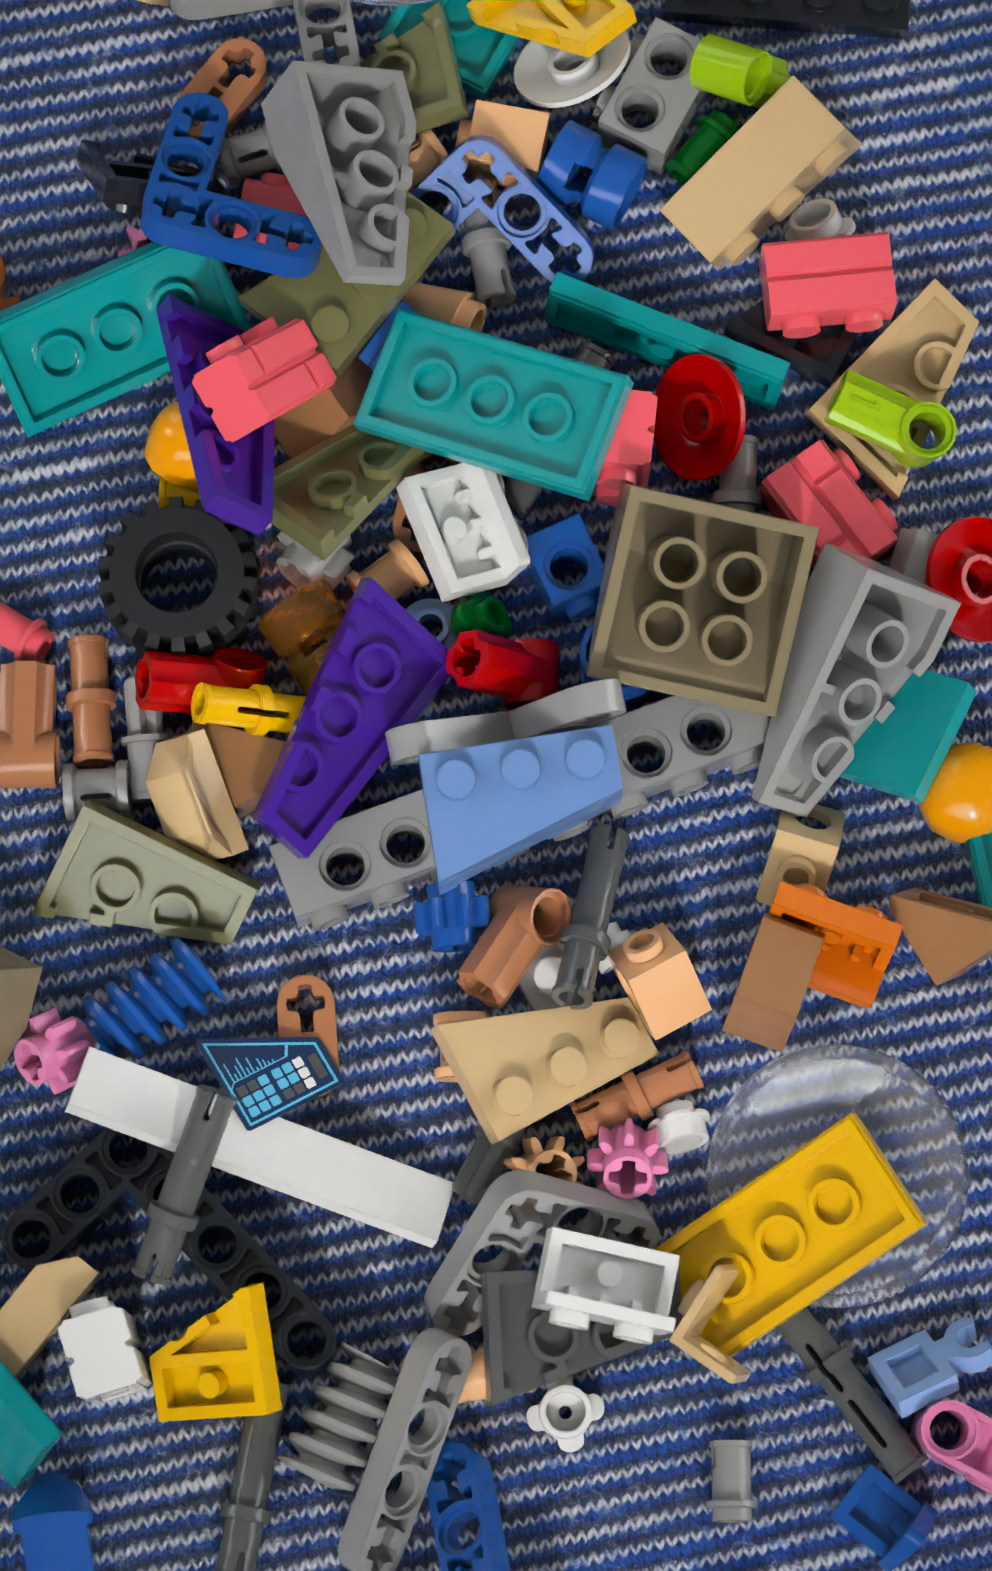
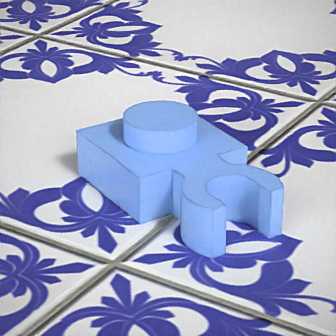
(924, 1370)

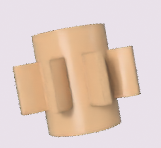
(557, 1162)

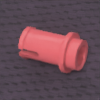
(23, 636)

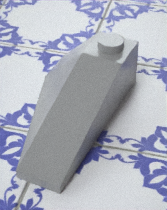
(346, 155)
(850, 654)

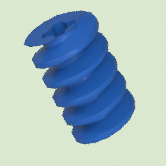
(151, 1001)

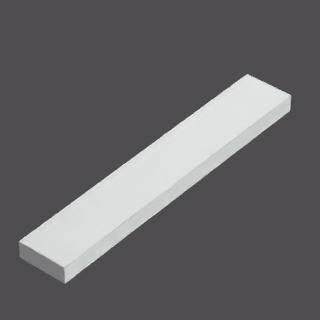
(273, 1155)

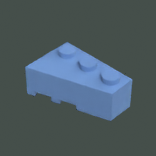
(512, 795)

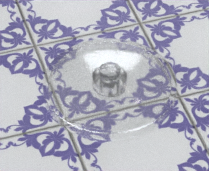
(905, 1115)

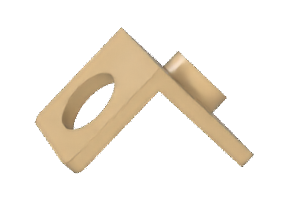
(801, 852)
(697, 1309)

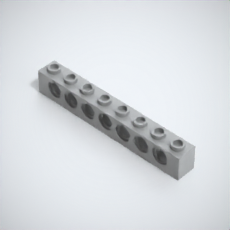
(369, 833)

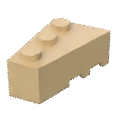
(760, 175)

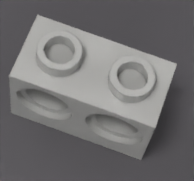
(665, 98)

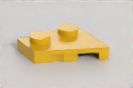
(563, 24)
(220, 1364)

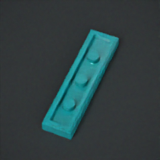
(659, 336)

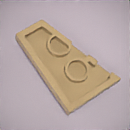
(915, 358)
(540, 1059)

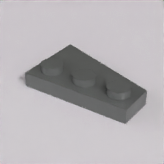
(529, 1351)

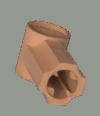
(27, 726)
(519, 928)

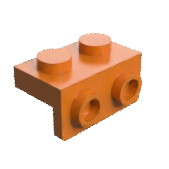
(854, 946)

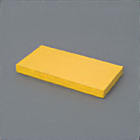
(796, 1232)

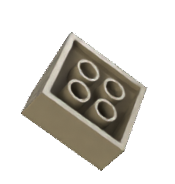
(700, 599)

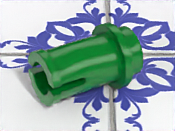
(709, 137)

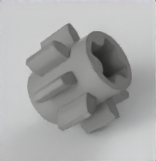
(304, 567)

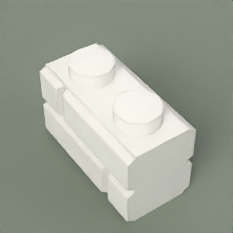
(104, 1351)

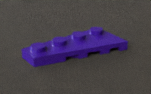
(231, 477)
(371, 680)

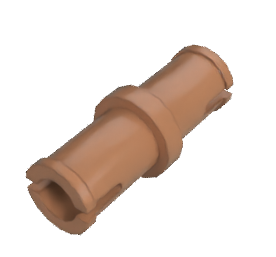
(90, 701)
(637, 1095)

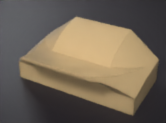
(193, 796)
(39, 1308)

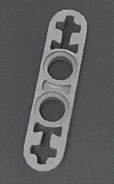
(411, 1455)

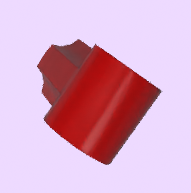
(505, 668)
(169, 679)

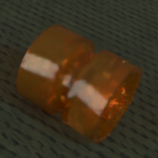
(301, 624)

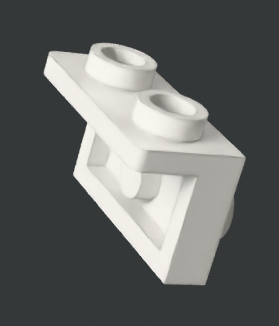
(464, 529)
(606, 1283)

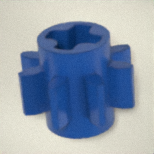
(452, 918)

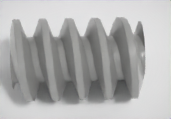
(343, 1421)

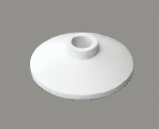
(561, 78)

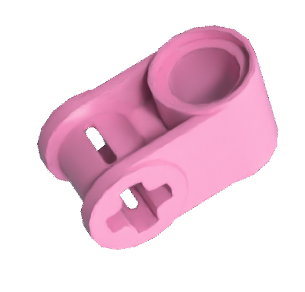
(973, 1450)

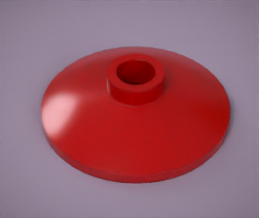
(699, 417)
(962, 553)

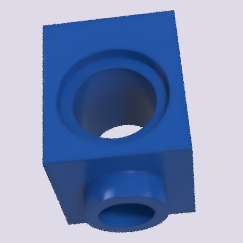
(560, 543)

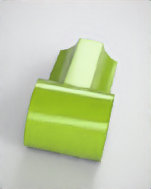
(737, 71)
(885, 418)

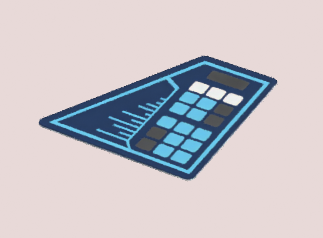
(270, 1073)

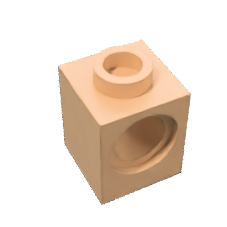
(517, 129)
(659, 980)

